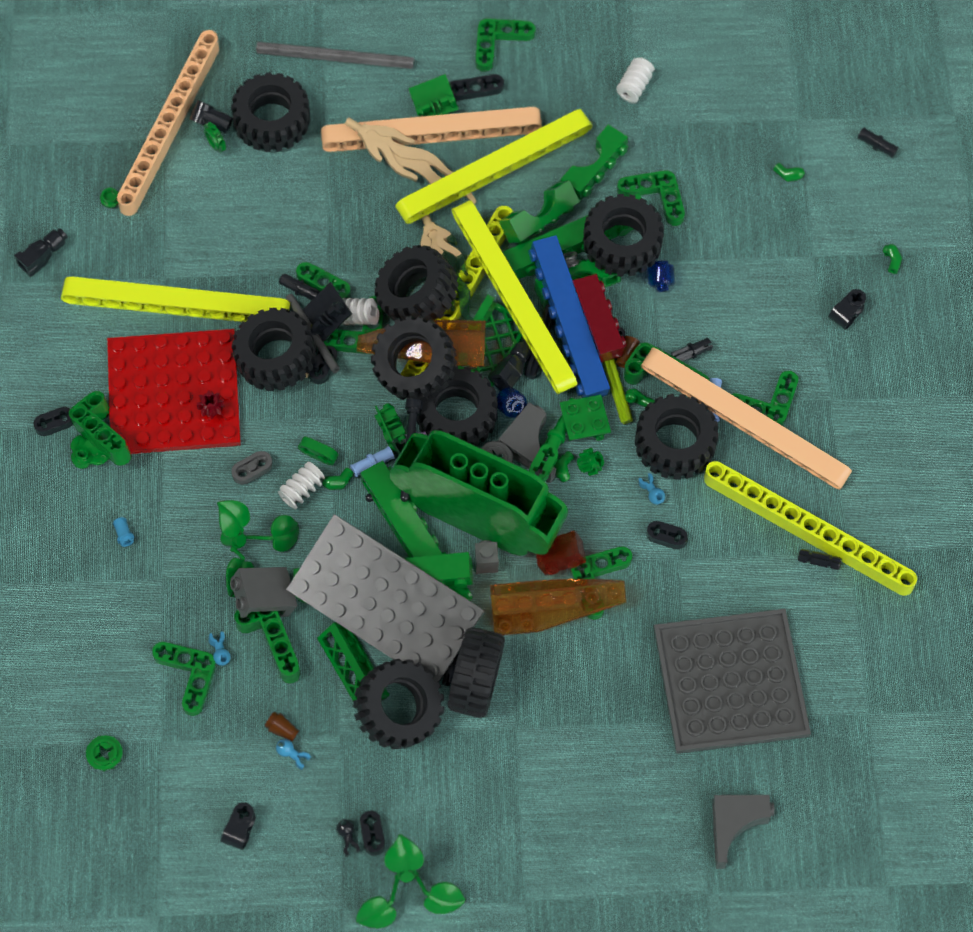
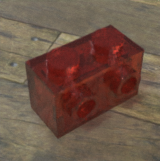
(564, 553)

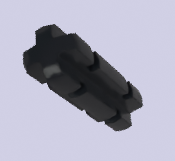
(819, 559)

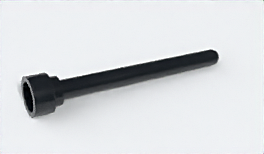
(413, 408)

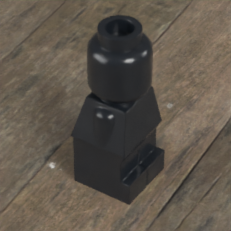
(39, 252)
(511, 367)

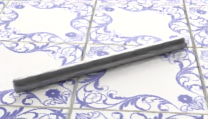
(335, 55)

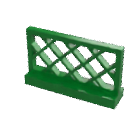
(485, 313)

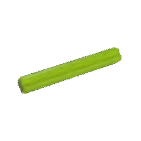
(617, 391)

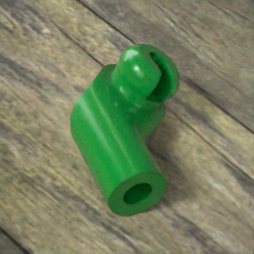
(789, 174)
(895, 256)
(637, 397)
(562, 468)

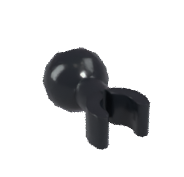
(346, 832)

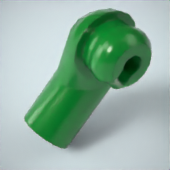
(338, 482)

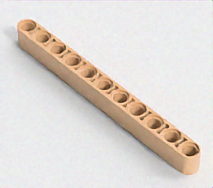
(441, 128)
(166, 129)
(747, 418)

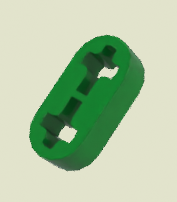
(318, 451)
(547, 465)

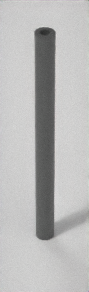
(318, 341)

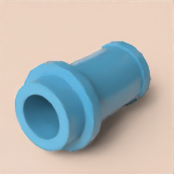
(124, 538)

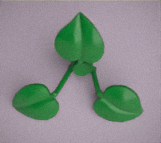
(232, 519)
(404, 859)

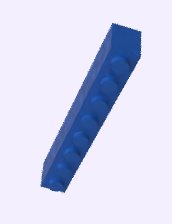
(569, 317)

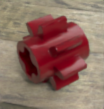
(210, 404)

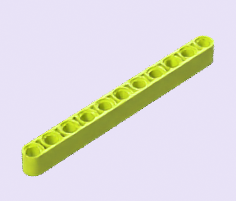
(493, 166)
(474, 276)
(514, 297)
(166, 299)
(814, 537)

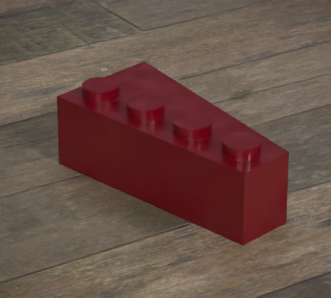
(599, 317)

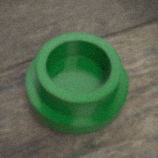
(109, 197)

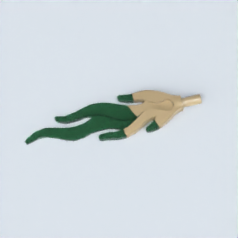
(437, 239)

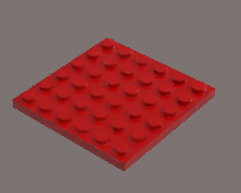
(158, 387)

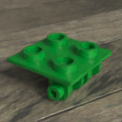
(433, 97)
(585, 418)
(391, 426)

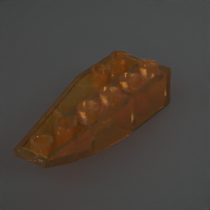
(467, 336)
(549, 603)

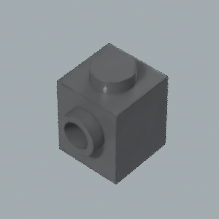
(486, 557)

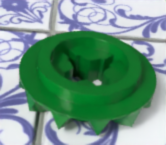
(214, 137)
(107, 743)

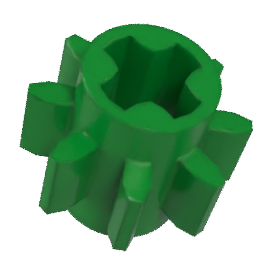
(590, 461)

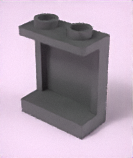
(263, 590)

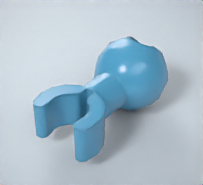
(655, 494)
(221, 656)
(288, 750)

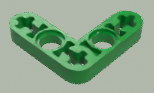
(496, 33)
(662, 188)
(318, 274)
(343, 334)
(775, 407)
(593, 571)
(197, 672)

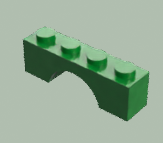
(609, 145)
(557, 200)
(583, 269)

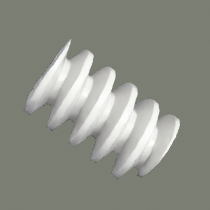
(635, 80)
(363, 311)
(300, 484)

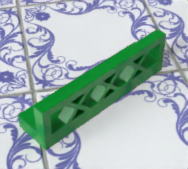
(354, 655)

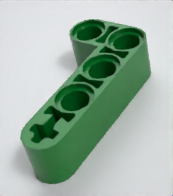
(635, 361)
(88, 421)
(274, 641)

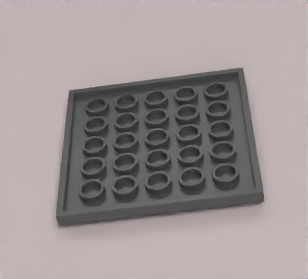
(731, 681)

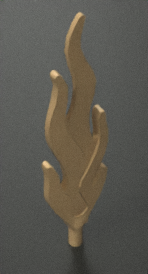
(379, 138)

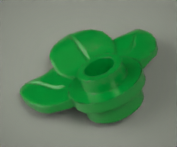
(85, 453)

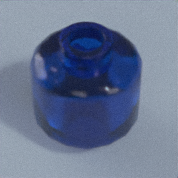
(661, 276)
(511, 402)

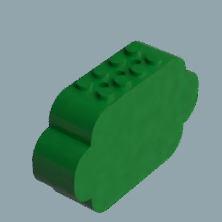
(479, 493)

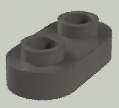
(250, 467)

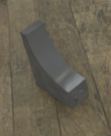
(523, 437)
(733, 816)

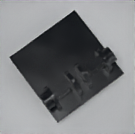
(326, 312)

